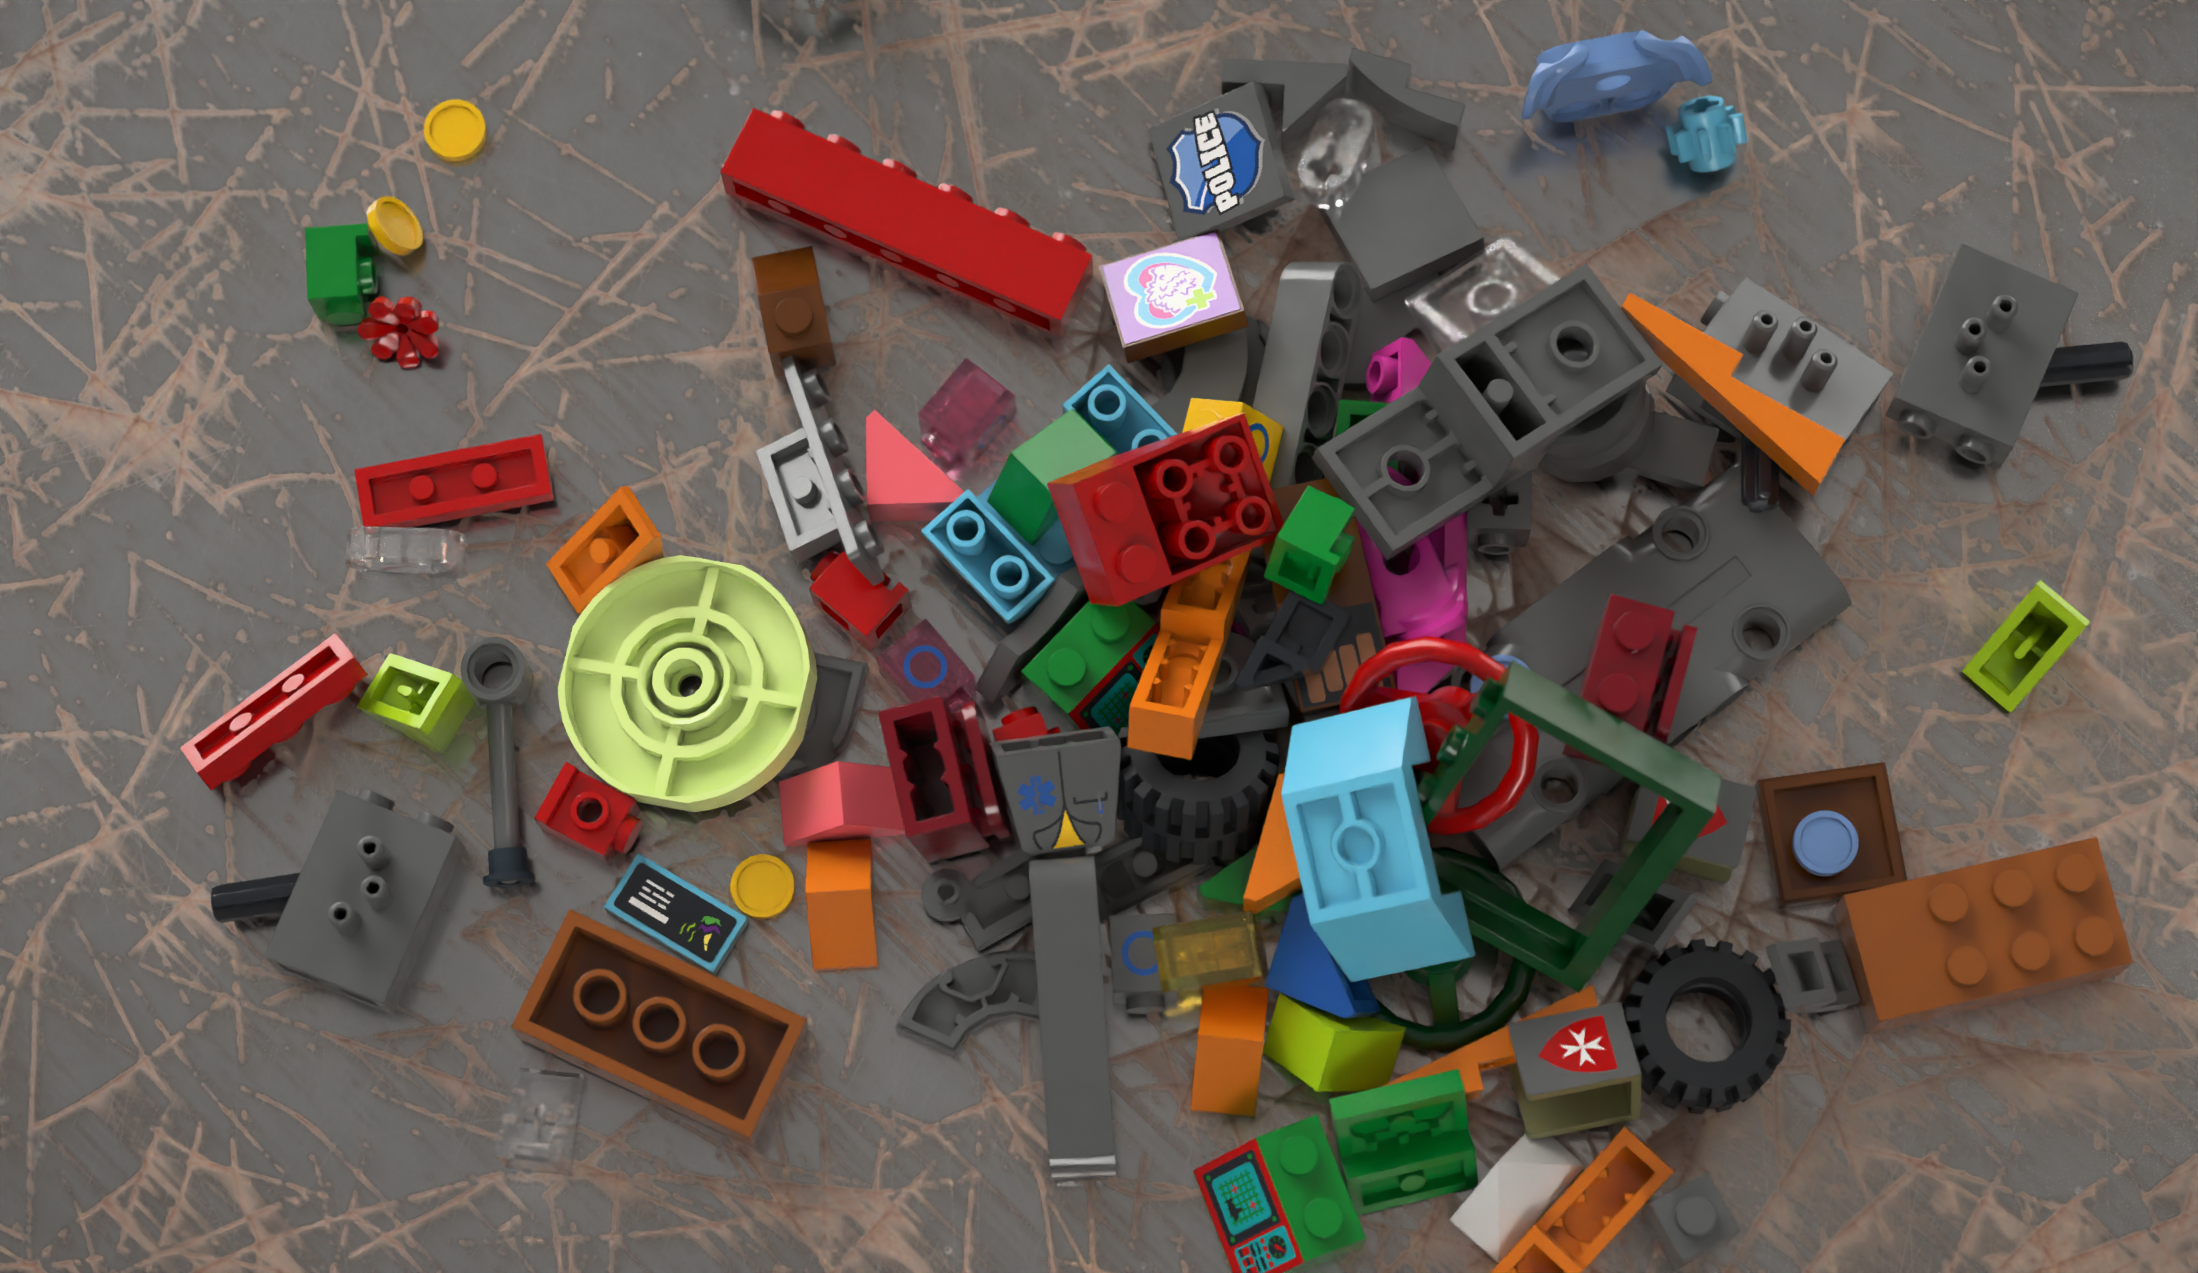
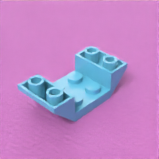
(992, 553)
(1367, 843)

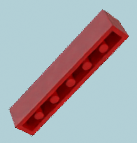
(908, 221)

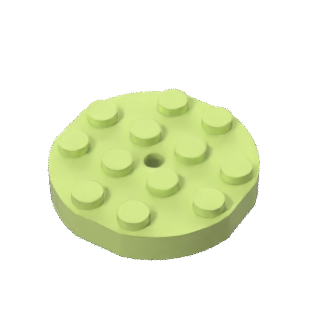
(651, 634)

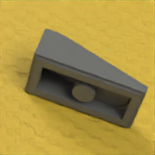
(1134, 877)

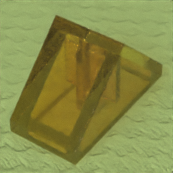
(1211, 953)

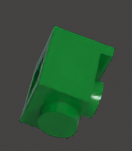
(340, 271)
(1312, 545)

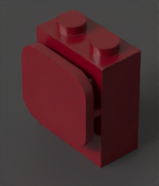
(1637, 667)
(944, 777)

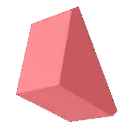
(901, 478)
(839, 804)

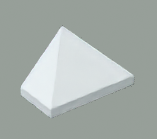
(1516, 1194)

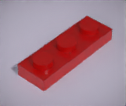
(455, 484)
(273, 712)

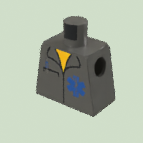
(1060, 790)

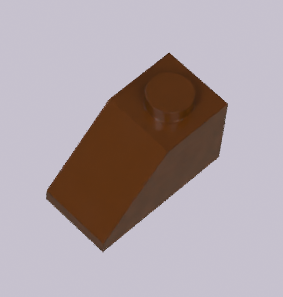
(793, 309)

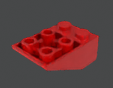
(1166, 510)

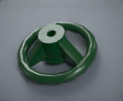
(1441, 980)

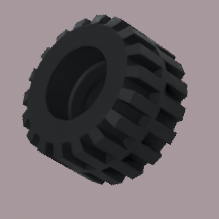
(1199, 816)
(1737, 984)

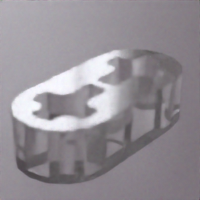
(1325, 148)
(406, 550)

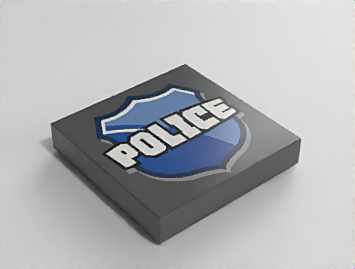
(1221, 162)

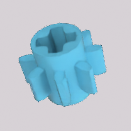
(1707, 134)

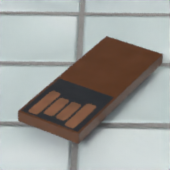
(1349, 590)

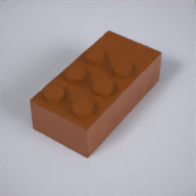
(1982, 935)
(660, 1027)

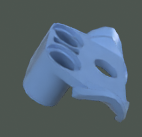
(1610, 75)

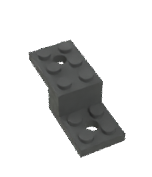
(1487, 411)

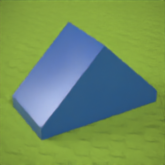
(1310, 973)

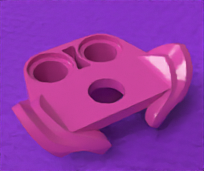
(1418, 602)

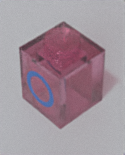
(966, 415)
(926, 667)

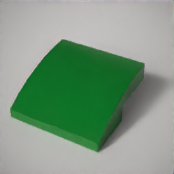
(1404, 1142)

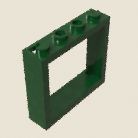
(1514, 925)

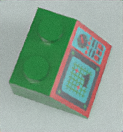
(1093, 666)
(1280, 1202)

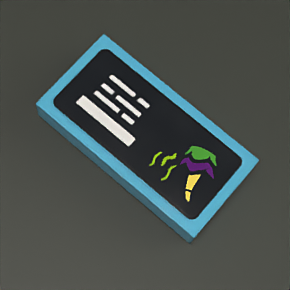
(676, 914)

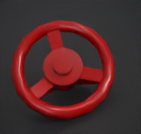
(1439, 714)

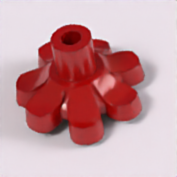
(401, 330)

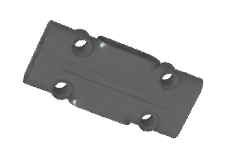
(1736, 577)

